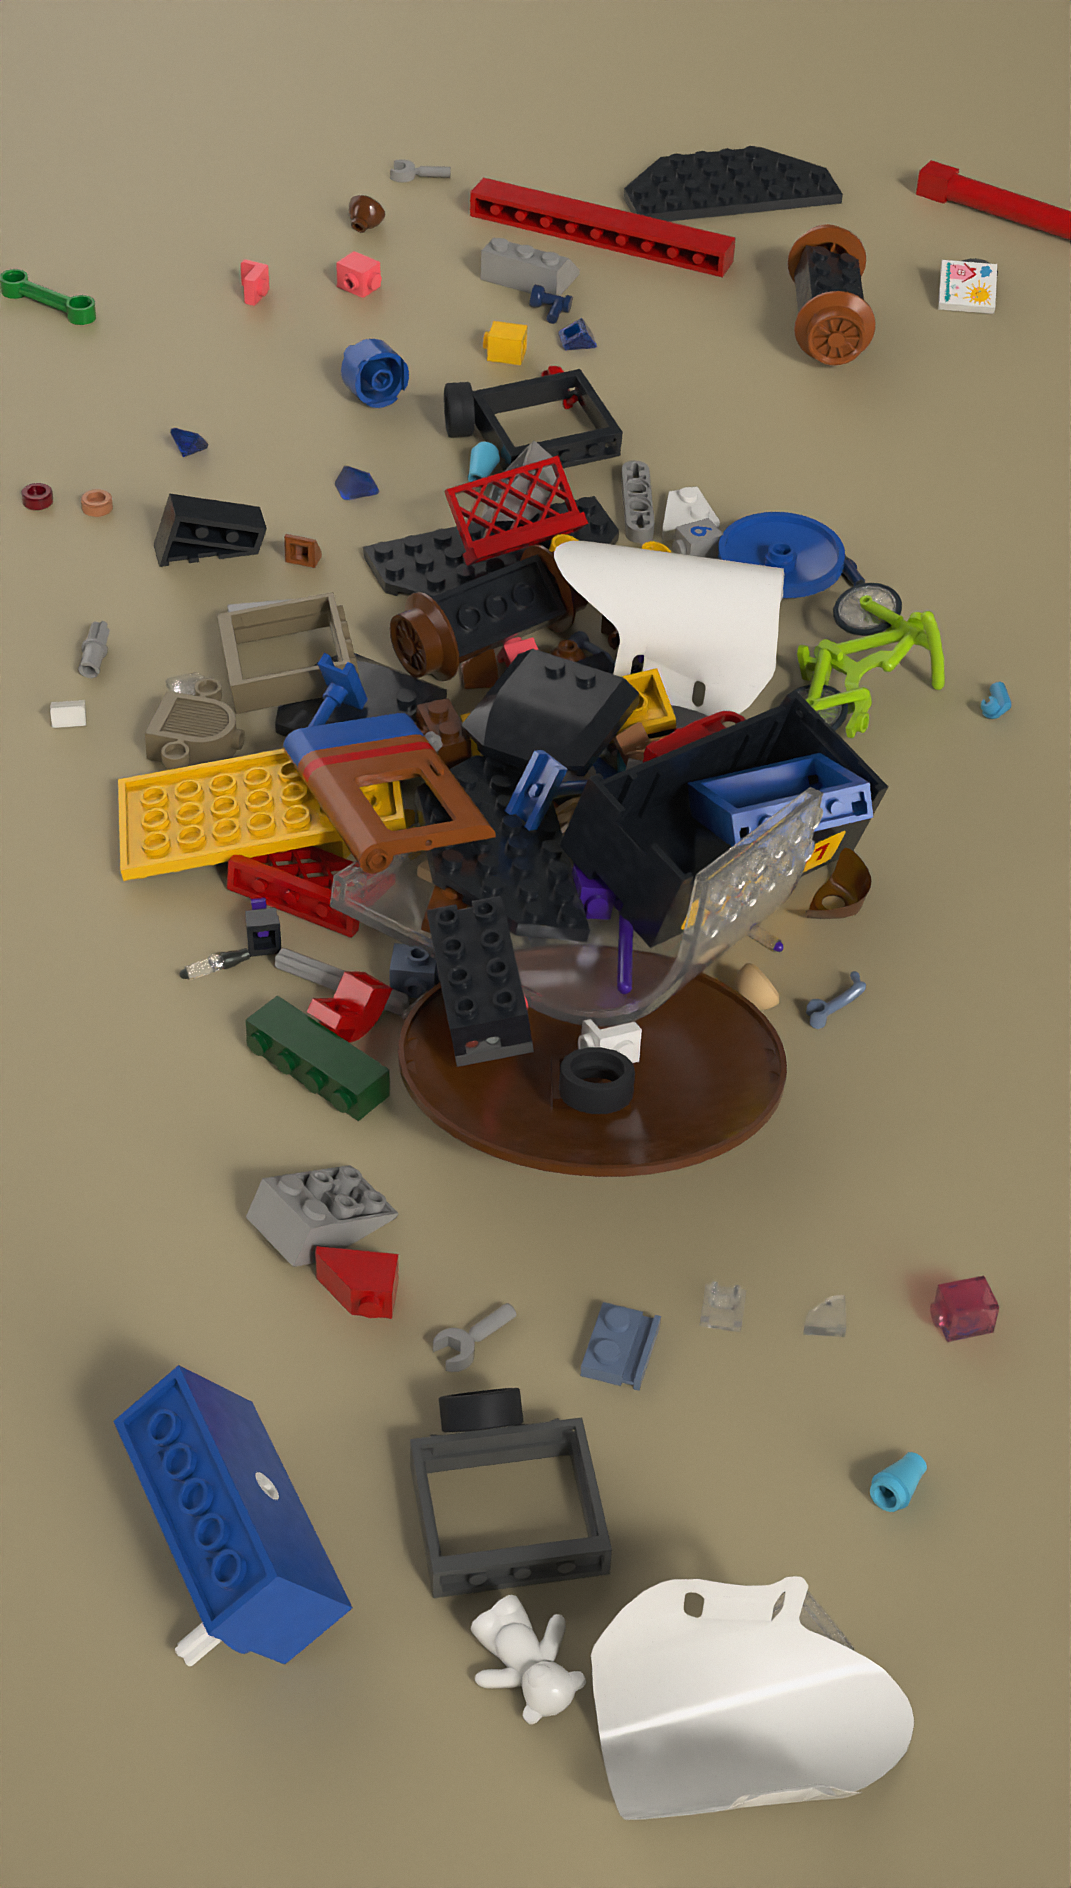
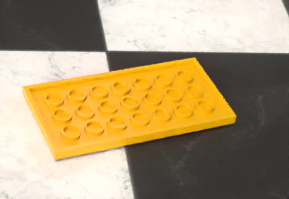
(225, 810)

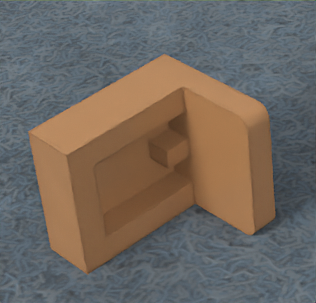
(633, 742)

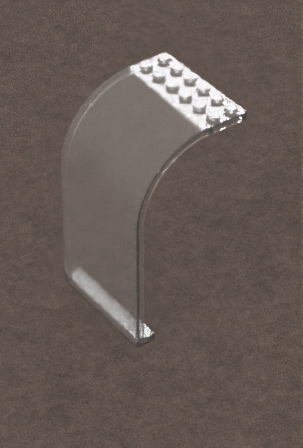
(580, 978)

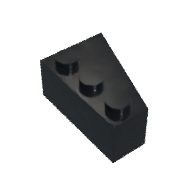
(207, 528)

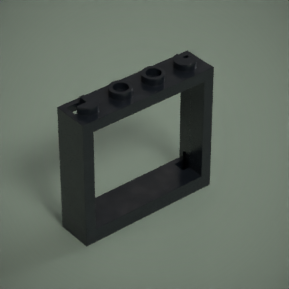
(571, 449)

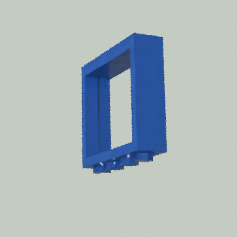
(756, 794)

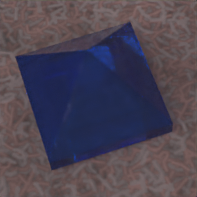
(188, 441)

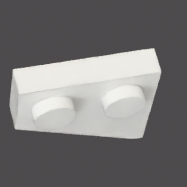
(683, 508)

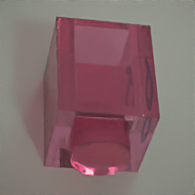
(965, 1308)

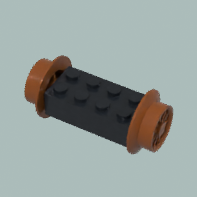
(832, 313)

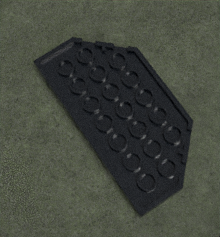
(728, 184)
(435, 559)
(516, 864)

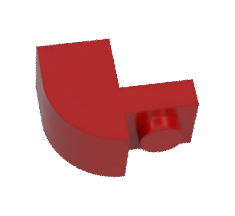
(354, 1005)

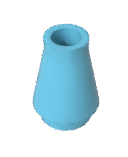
(483, 460)
(897, 1483)

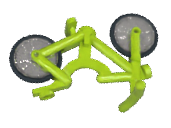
(864, 612)

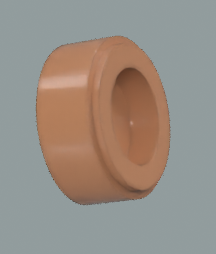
(96, 503)

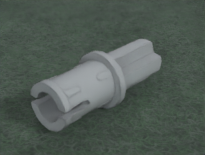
(94, 649)

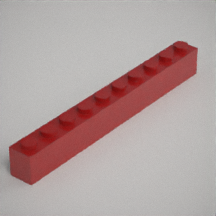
(602, 227)

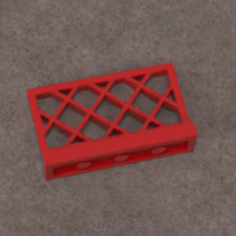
(517, 537)
(292, 894)

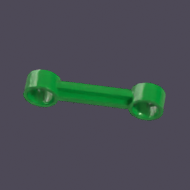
(79, 308)

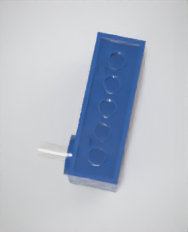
(230, 1520)

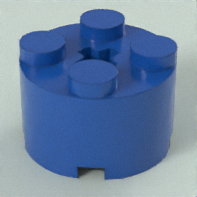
(374, 372)

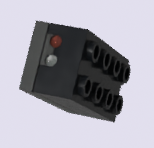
(480, 981)

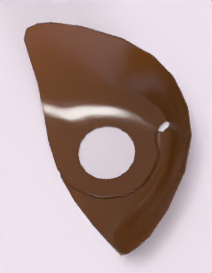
(849, 882)

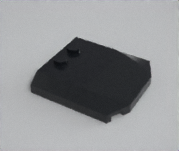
(387, 693)
(550, 708)

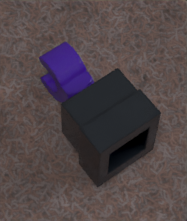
(262, 929)

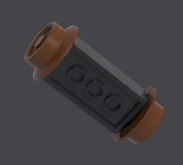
(483, 615)

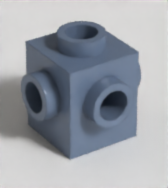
(412, 971)

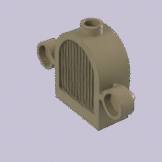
(193, 728)

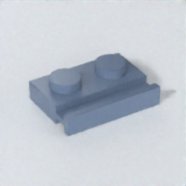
(620, 1346)

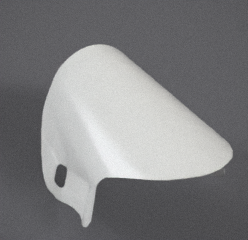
(685, 616)
(737, 1704)

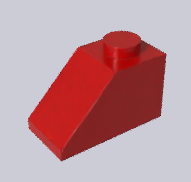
(360, 1279)

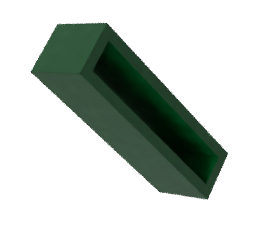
(317, 1058)

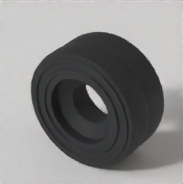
(459, 409)

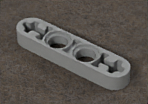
(639, 501)

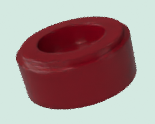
(37, 496)

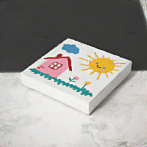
(967, 286)

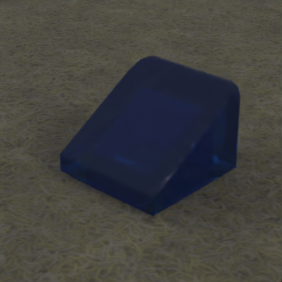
(577, 336)
(355, 484)

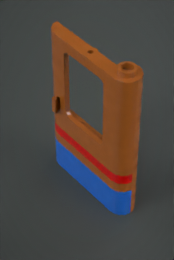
(374, 751)

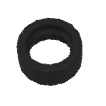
(596, 1097)
(481, 1410)

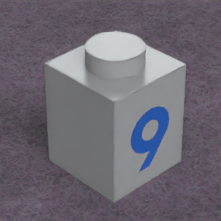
(697, 539)

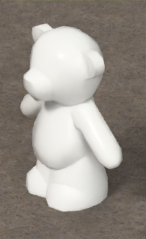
(530, 1664)

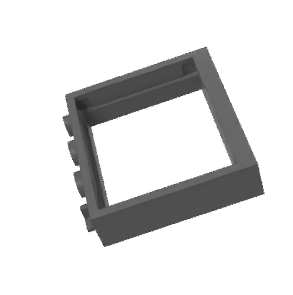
(519, 1564)

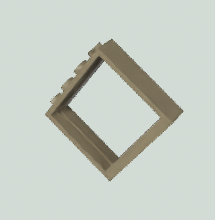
(275, 621)

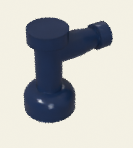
(557, 303)

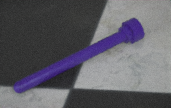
(625, 952)

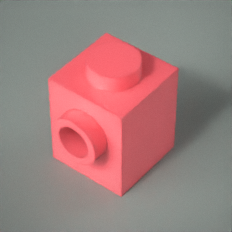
(358, 274)

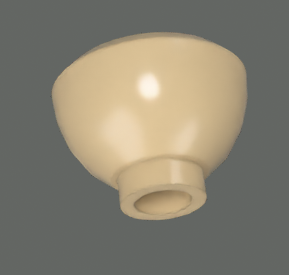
(756, 987)

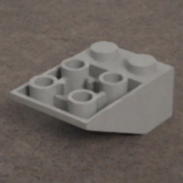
(317, 1210)

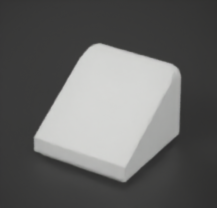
(68, 714)

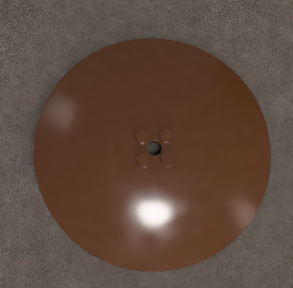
(701, 1087)

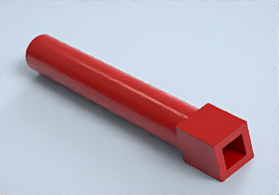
(944, 183)

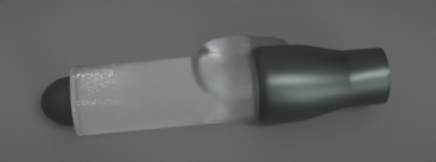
(214, 963)

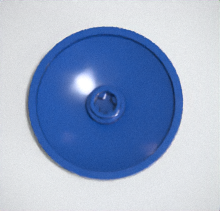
(800, 545)

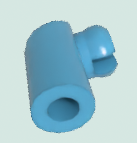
(998, 703)

